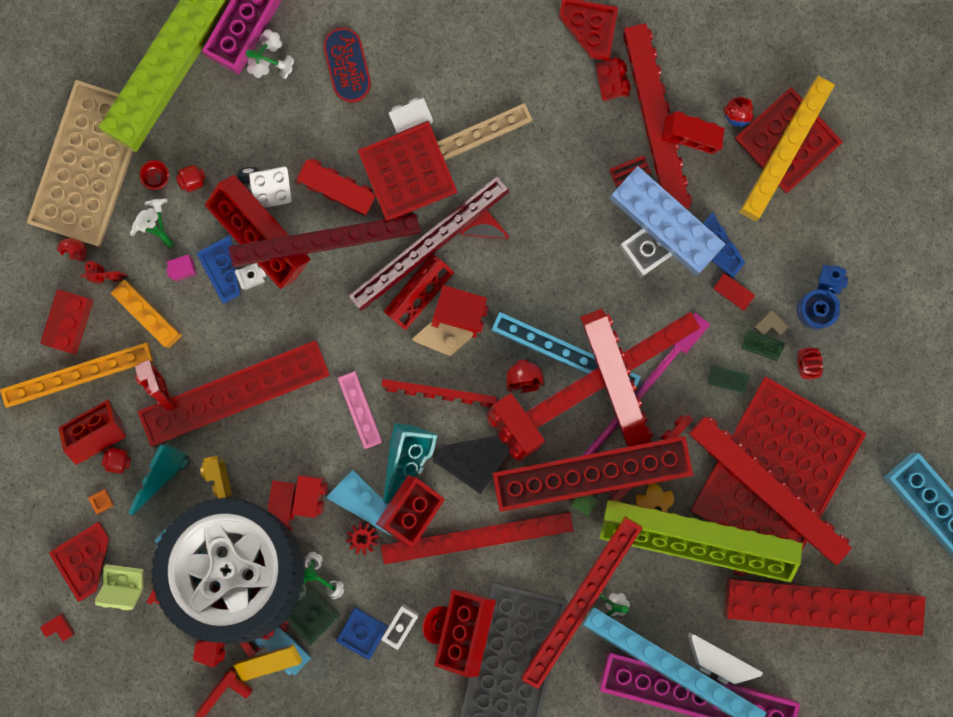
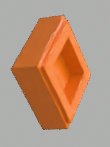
(101, 501)

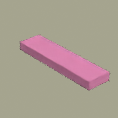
(360, 410)

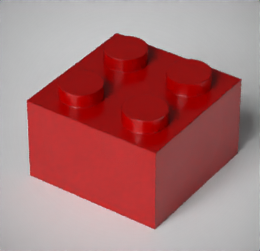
(309, 496)

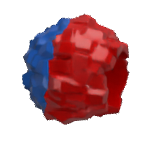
(739, 111)

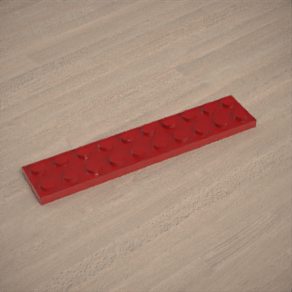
(234, 393)

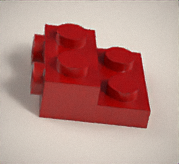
(153, 384)

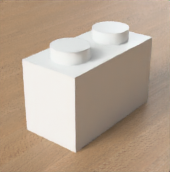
(410, 115)
(400, 626)

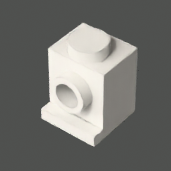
(245, 281)

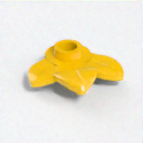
(655, 498)

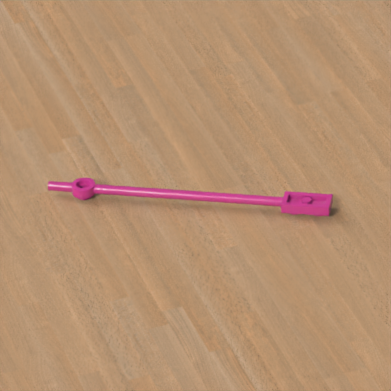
(683, 345)

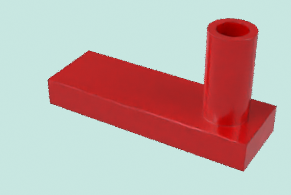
(227, 680)

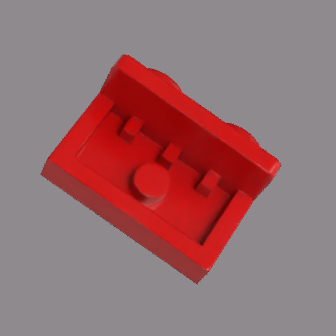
(613, 79)

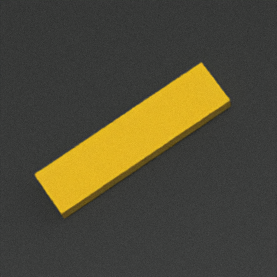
(268, 663)

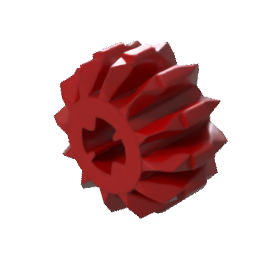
(810, 363)
(363, 531)

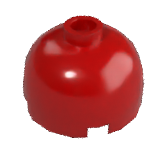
(524, 376)

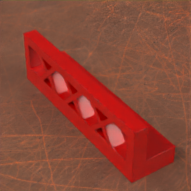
(415, 289)

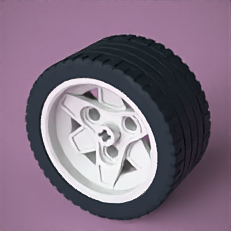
(179, 560)

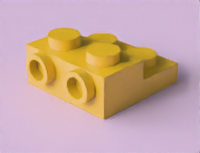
(215, 470)

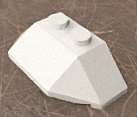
(720, 662)

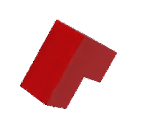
(60, 625)

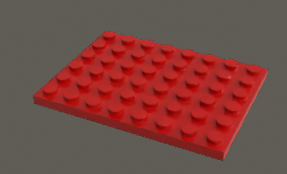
(798, 444)

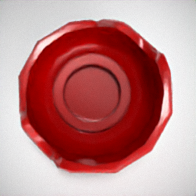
(148, 176)
(74, 248)

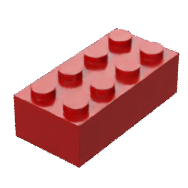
(465, 633)

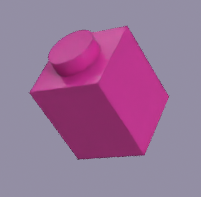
(181, 268)

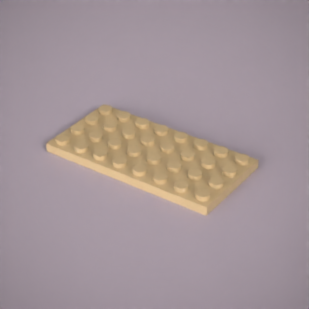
(82, 170)

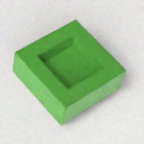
(584, 504)

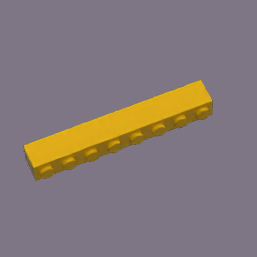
(786, 148)

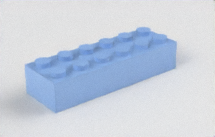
(667, 221)

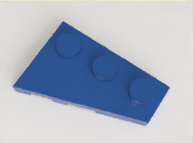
(728, 257)
(220, 270)

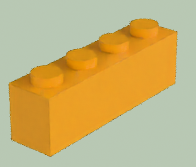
(146, 314)

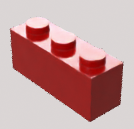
(693, 132)

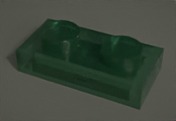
(762, 345)
(728, 379)

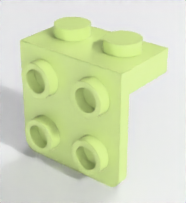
(120, 587)

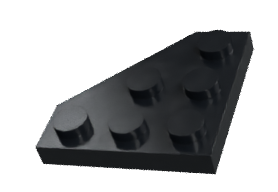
(473, 460)

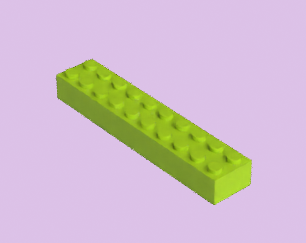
(161, 71)
(706, 541)

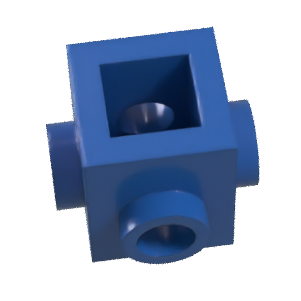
(832, 279)

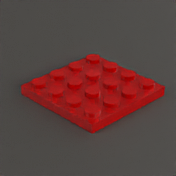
(767, 129)
(407, 171)

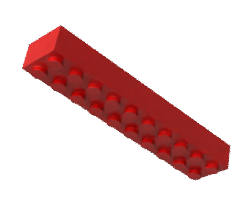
(593, 474)
(824, 606)

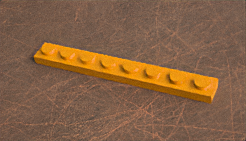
(76, 375)

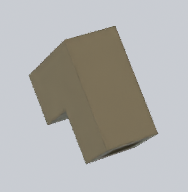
(771, 321)

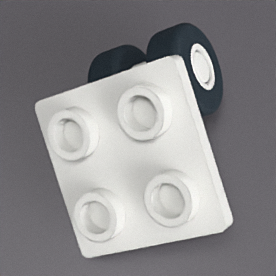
(267, 186)

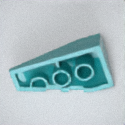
(407, 455)
(165, 466)

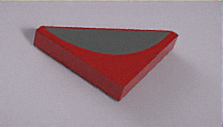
(485, 227)

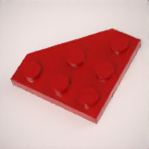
(590, 25)
(82, 560)

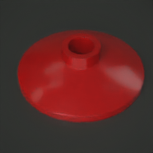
(431, 631)

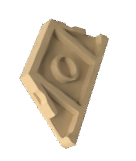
(443, 339)

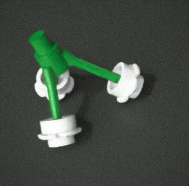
(313, 562)

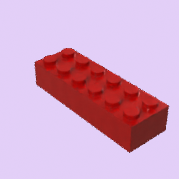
(251, 222)

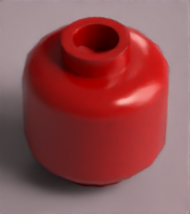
(190, 178)
(115, 460)

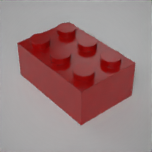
(514, 427)
(410, 511)

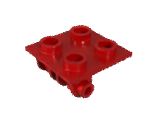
(96, 273)

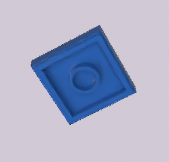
(362, 633)

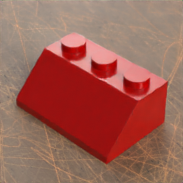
(66, 321)
(91, 432)

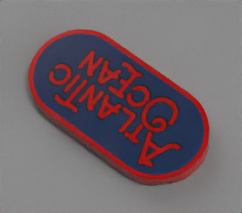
(347, 65)

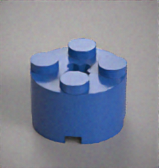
(827, 314)

